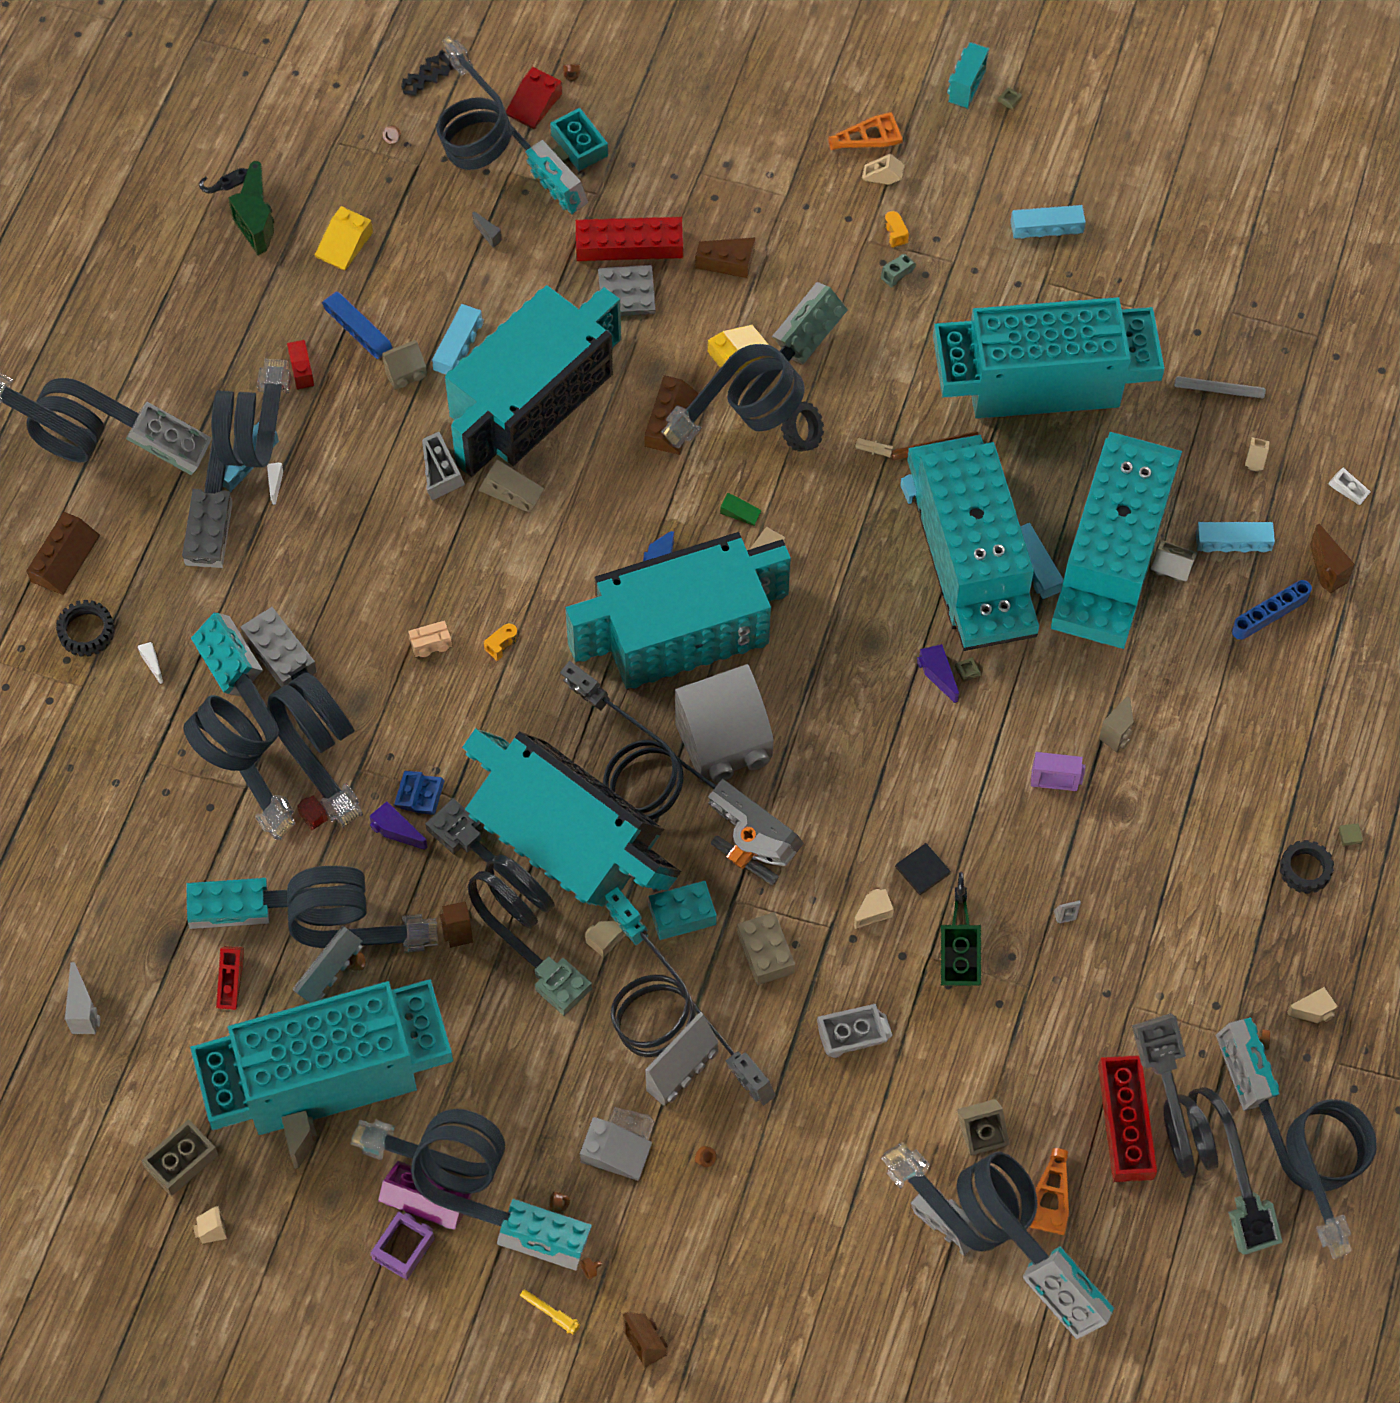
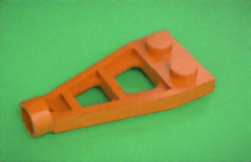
(887, 127)
(1049, 1219)

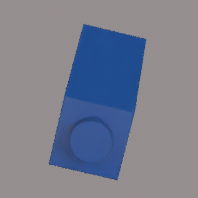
(660, 547)

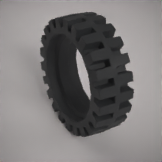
(76, 611)

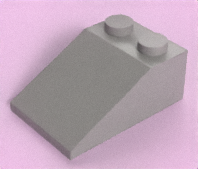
(80, 1012)
(614, 1149)

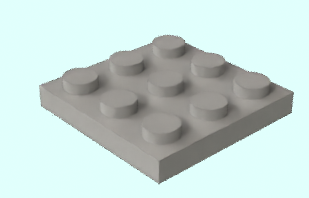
(632, 286)

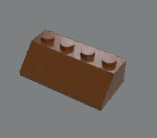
(671, 393)
(62, 553)

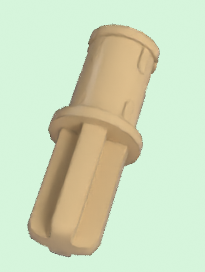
(874, 447)

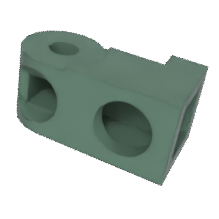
(897, 270)

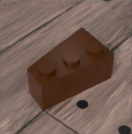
(726, 256)

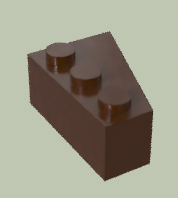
(456, 924)

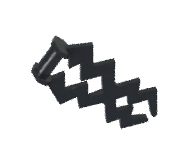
(444, 71)

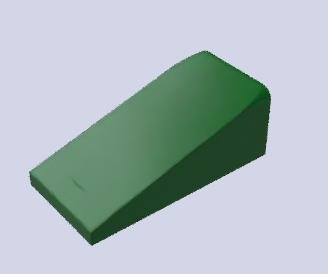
(739, 509)

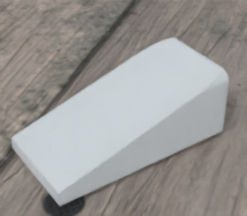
(275, 475)
(1349, 486)
(149, 656)

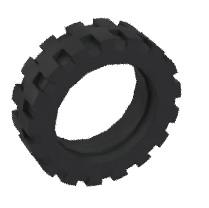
(814, 426)
(1312, 849)

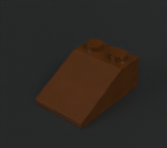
(1330, 561)
(643, 1338)

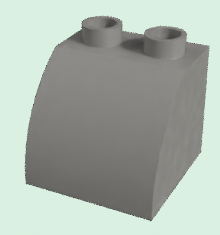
(724, 724)

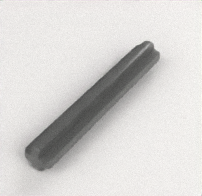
(753, 865)

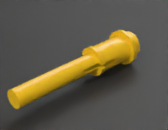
(570, 1325)

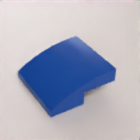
(419, 792)

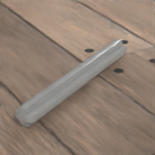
(1220, 387)

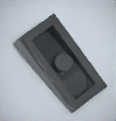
(487, 229)

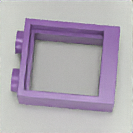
(1057, 771)
(392, 1263)

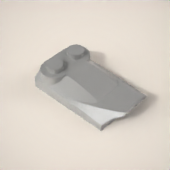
(853, 1030)

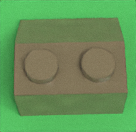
(404, 365)
(1173, 561)
(1118, 726)
(983, 1126)
(299, 1136)

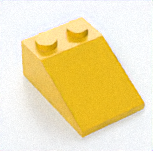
(344, 238)
(728, 342)

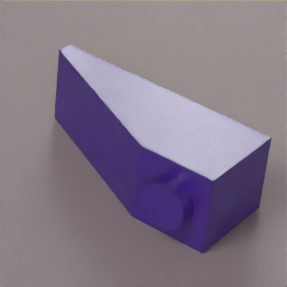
(937, 669)
(394, 826)

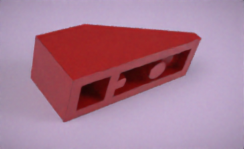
(300, 364)
(229, 977)

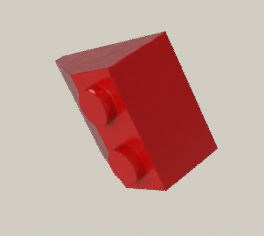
(534, 97)

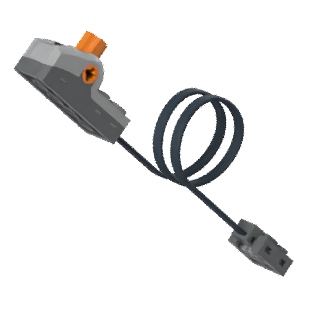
(755, 832)

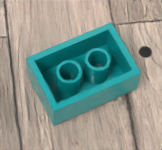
(968, 74)
(579, 139)
(682, 910)

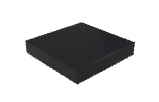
(923, 869)

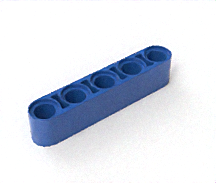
(357, 325)
(1267, 616)

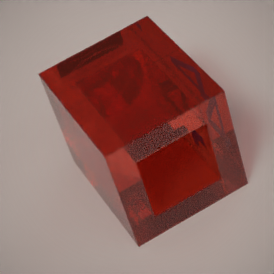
(312, 812)

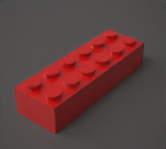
(629, 238)
(1127, 1119)

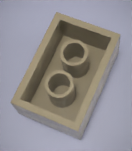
(766, 948)
(179, 1157)

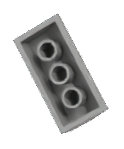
(327, 964)

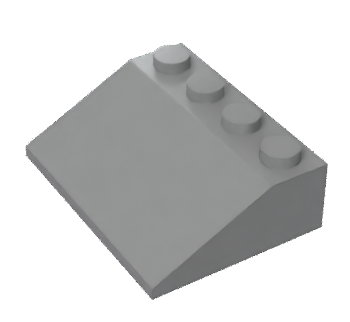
(681, 1060)

